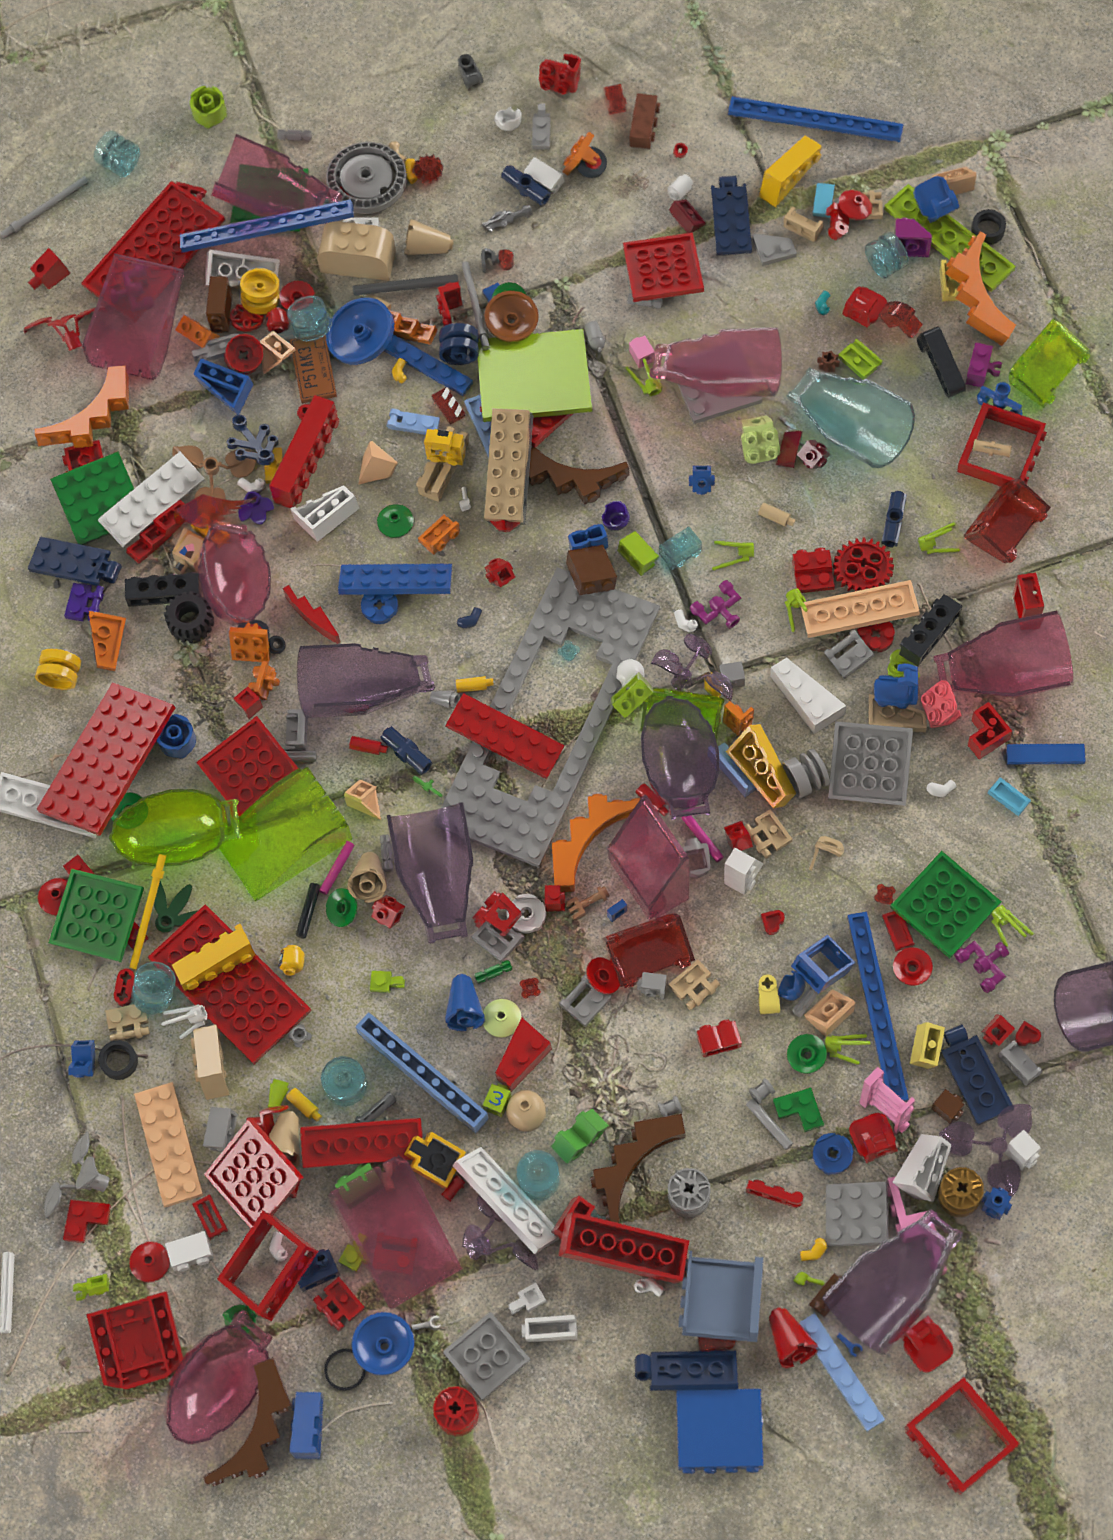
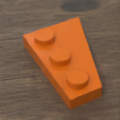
(107, 638)

